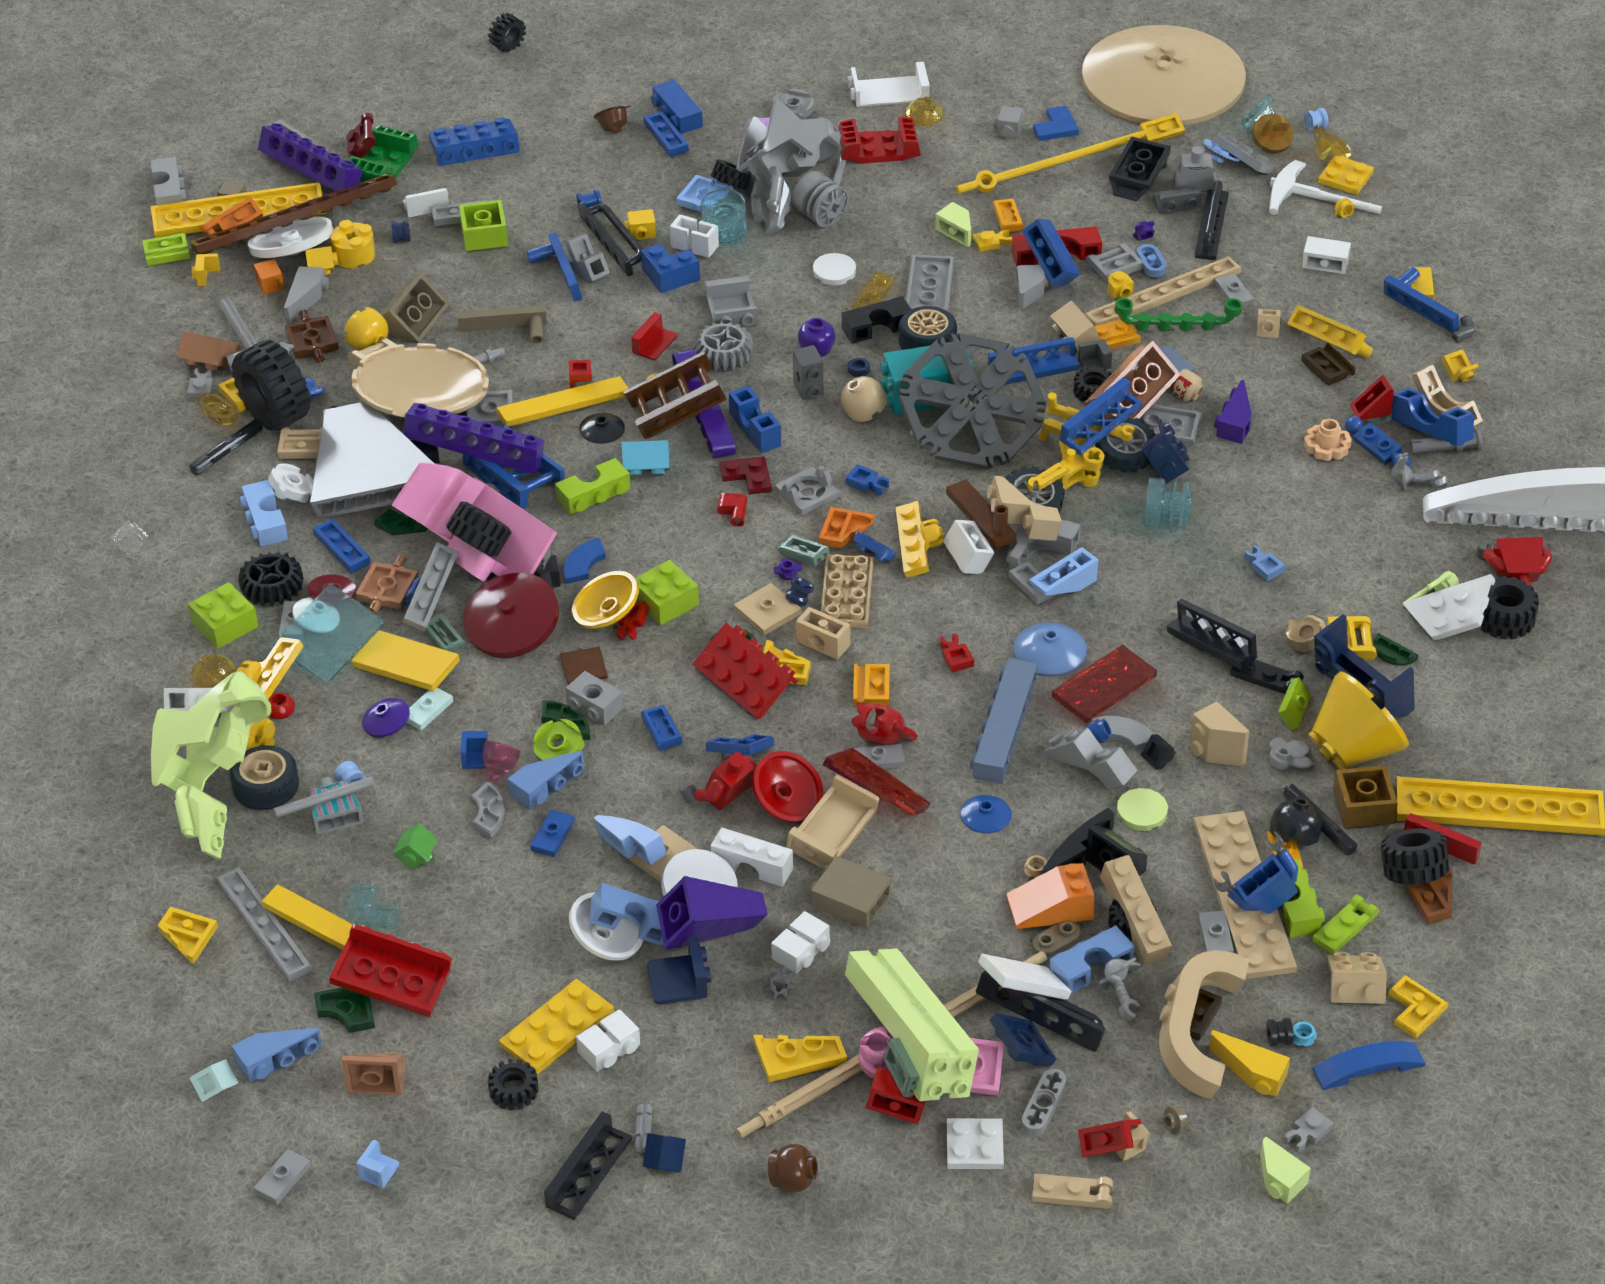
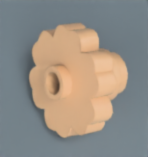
(1327, 441)

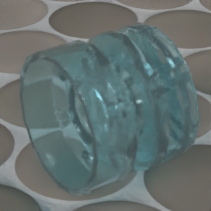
(727, 211)
(1167, 503)

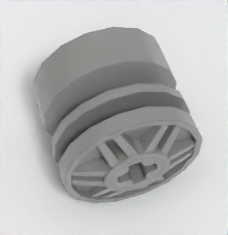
(820, 198)

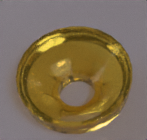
(925, 115)
(210, 676)

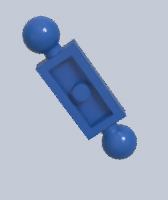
(1374, 441)

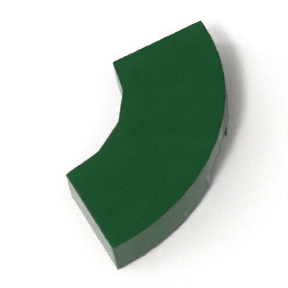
(555, 711)

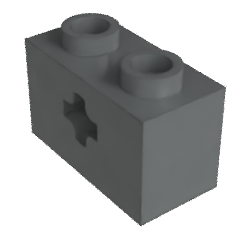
(808, 372)

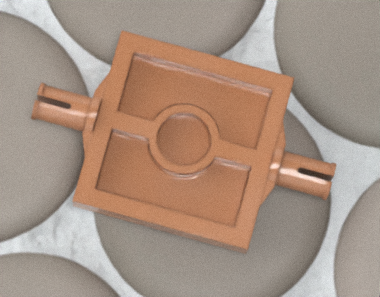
(386, 585)

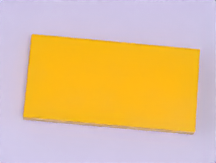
(405, 660)

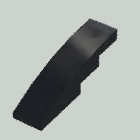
(1074, 848)

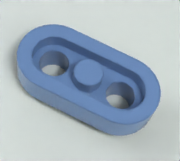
(1153, 261)

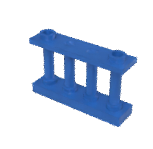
(508, 483)

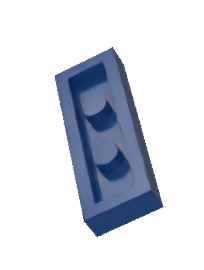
(666, 133)
(341, 545)

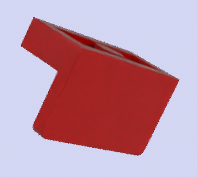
(651, 338)
(1107, 1137)

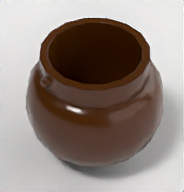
(792, 1168)

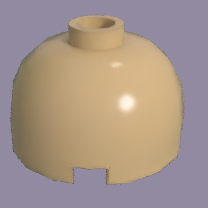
(863, 398)

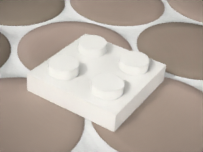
(974, 1143)

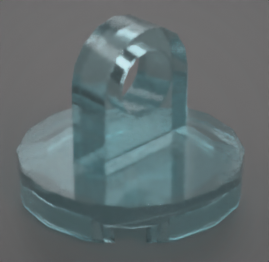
(1259, 110)

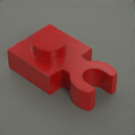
(632, 620)
(955, 655)

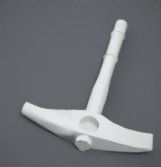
(1285, 185)

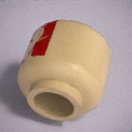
(1187, 386)

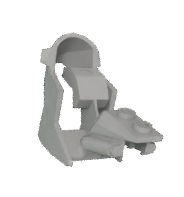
(786, 150)

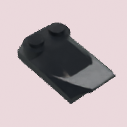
(1138, 168)

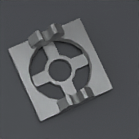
(811, 502)

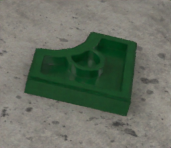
(346, 1006)

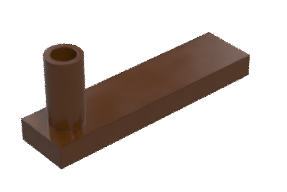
(991, 524)

